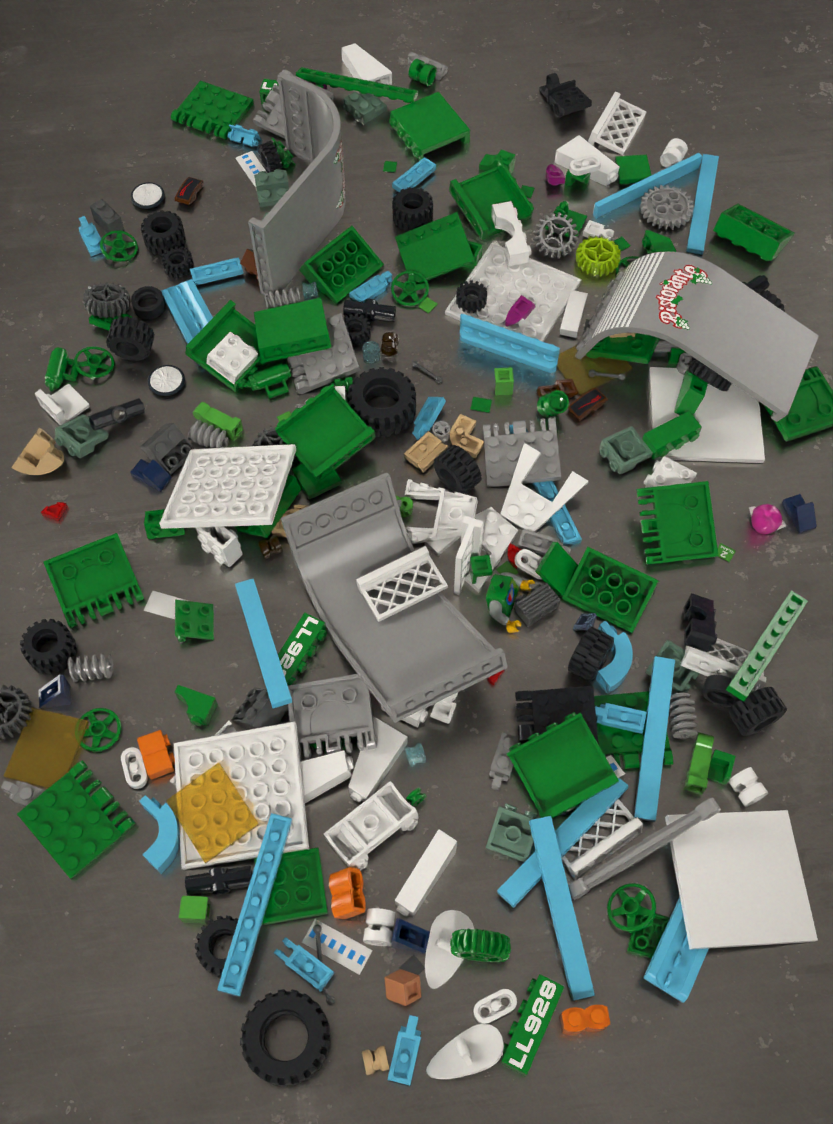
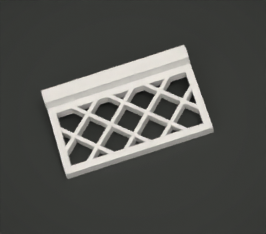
(607, 119)
(470, 546)
(390, 573)
(715, 664)
(607, 845)

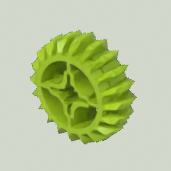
(608, 257)

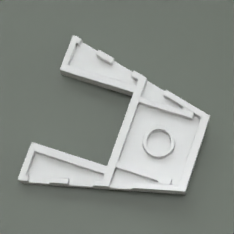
(529, 508)
(449, 515)
(495, 541)

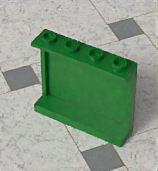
(428, 124)
(480, 192)
(291, 330)
(214, 332)
(325, 432)
(562, 766)

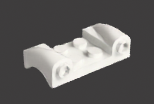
(371, 825)

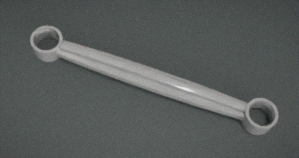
(641, 850)

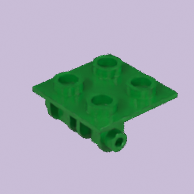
(577, 218)
(193, 620)

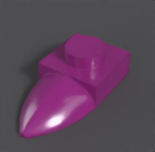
(554, 175)
(519, 310)

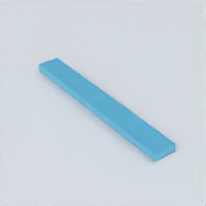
(638, 189)
(702, 204)
(561, 519)
(263, 644)
(654, 739)
(567, 835)
(254, 905)
(561, 908)

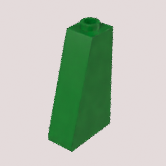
(289, 493)

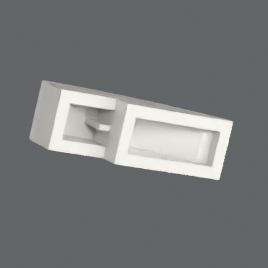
(573, 313)

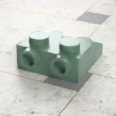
(364, 106)
(271, 186)
(79, 436)
(624, 450)
(681, 674)
(512, 833)

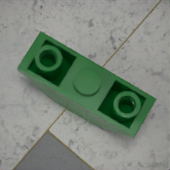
(657, 243)
(690, 394)

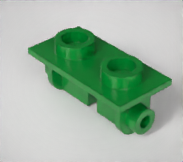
(285, 156)

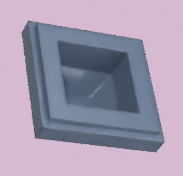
(585, 621)

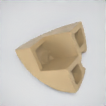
(39, 455)

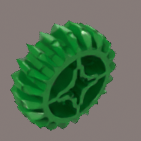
(480, 945)

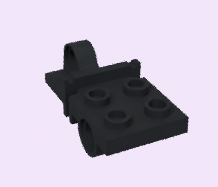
(564, 97)

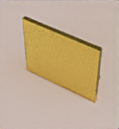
(579, 369)
(46, 748)
(212, 812)

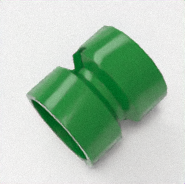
(422, 72)
(553, 403)

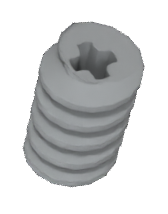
(282, 299)
(207, 436)
(90, 668)
(681, 716)

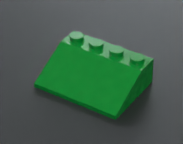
(753, 232)
(435, 248)
(341, 265)
(610, 589)

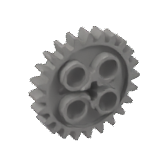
(666, 207)

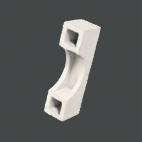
(505, 218)

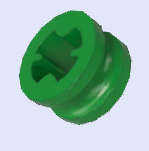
(416, 797)

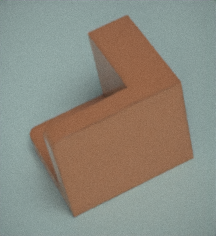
(403, 987)

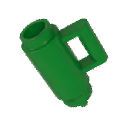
(57, 367)
(269, 377)

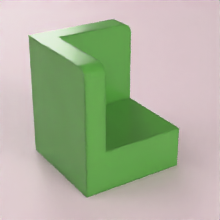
(504, 381)
(195, 909)

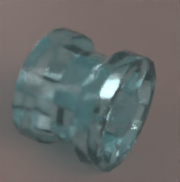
(309, 290)
(373, 348)
(415, 754)

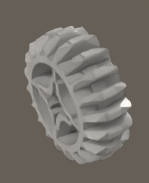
(557, 241)

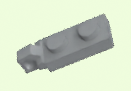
(441, 69)
(538, 542)
(502, 765)
(22, 792)

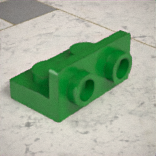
(153, 528)

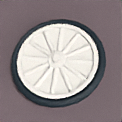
(147, 195)
(166, 380)

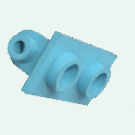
(250, 136)

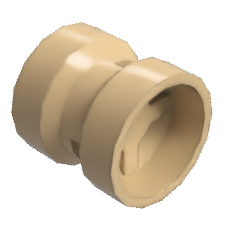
(380, 1058)

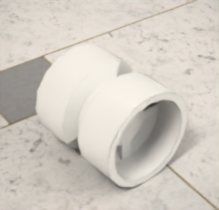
(673, 152)
(748, 787)
(380, 919)

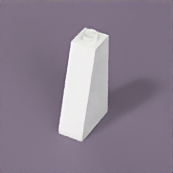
(364, 65)
(580, 148)
(376, 763)
(325, 773)
(426, 873)

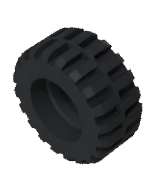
(383, 383)
(263, 1014)

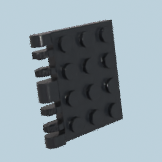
(553, 706)

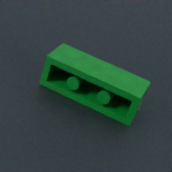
(672, 435)

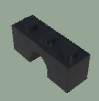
(702, 624)

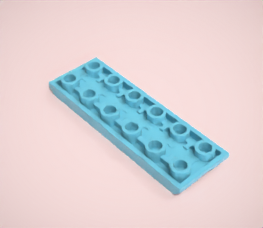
(187, 308)
(509, 343)
(673, 963)

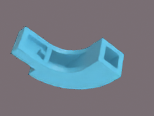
(615, 673)
(167, 844)

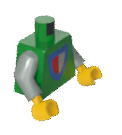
(502, 596)

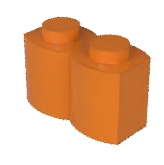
(156, 754)
(347, 893)
(592, 1019)

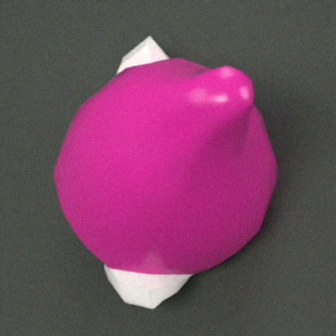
(766, 518)

